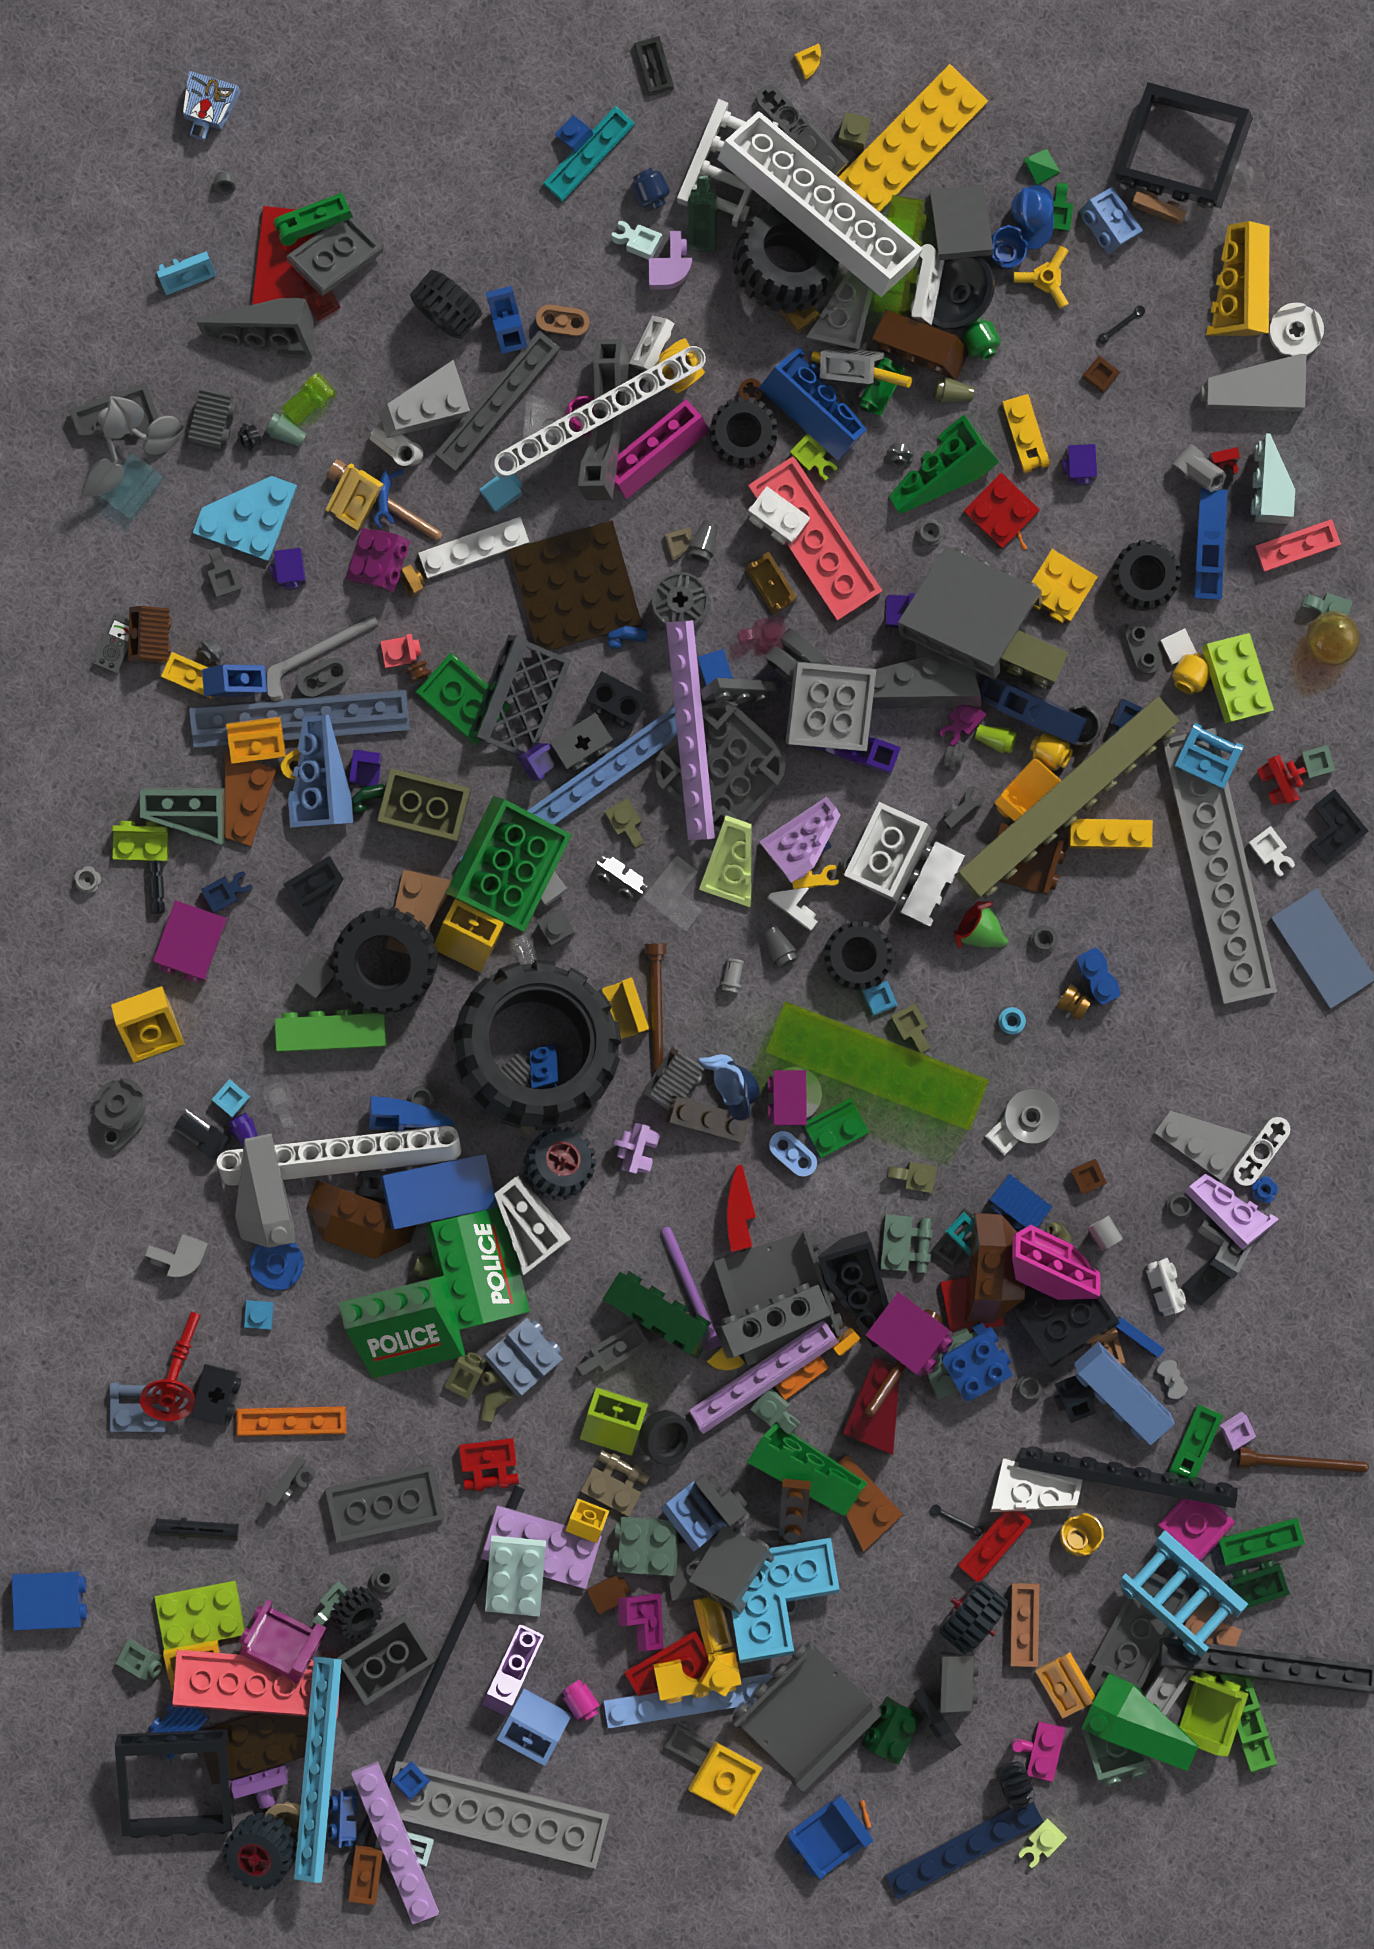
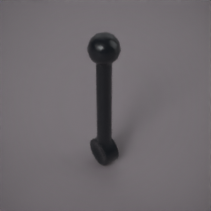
(1104, 337)
(936, 1510)

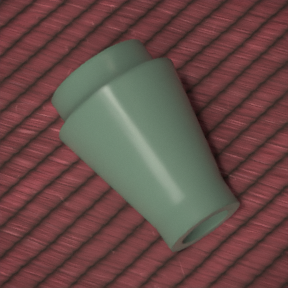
(284, 430)

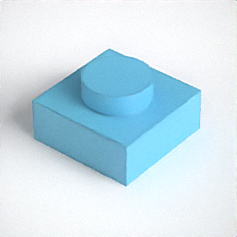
(231, 1098)

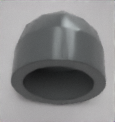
(219, 181)

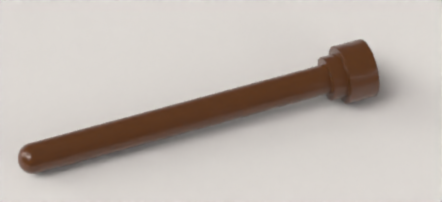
(655, 955)
(891, 1380)
(1250, 1458)

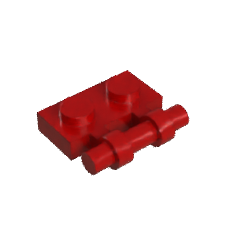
(489, 1455)

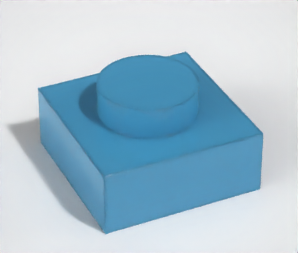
(259, 1314)

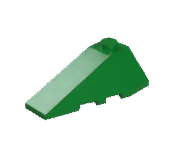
(956, 462)
(1132, 1721)

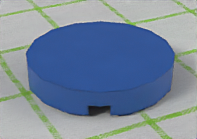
(280, 1270)

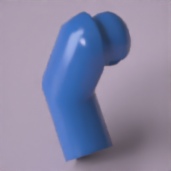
(625, 633)

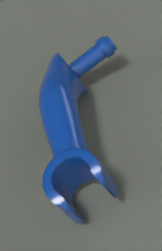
(383, 496)

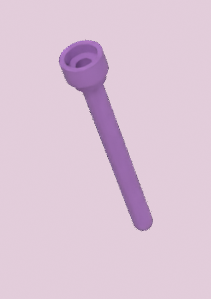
(688, 1283)

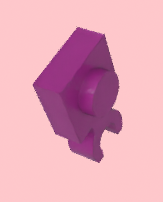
(964, 719)

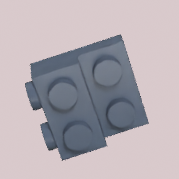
(523, 1357)

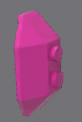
(1053, 1266)

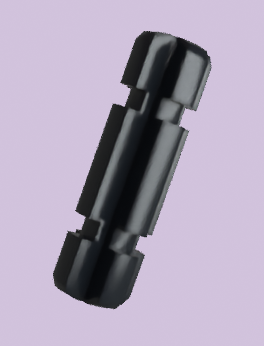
(156, 887)

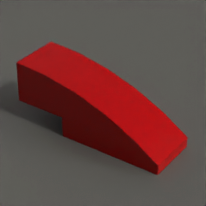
(738, 1211)

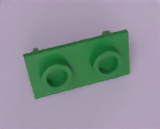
(878, 395)

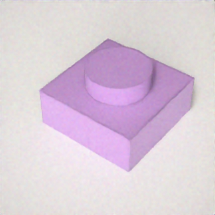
(1237, 1431)

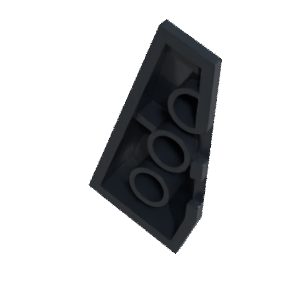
(855, 1279)

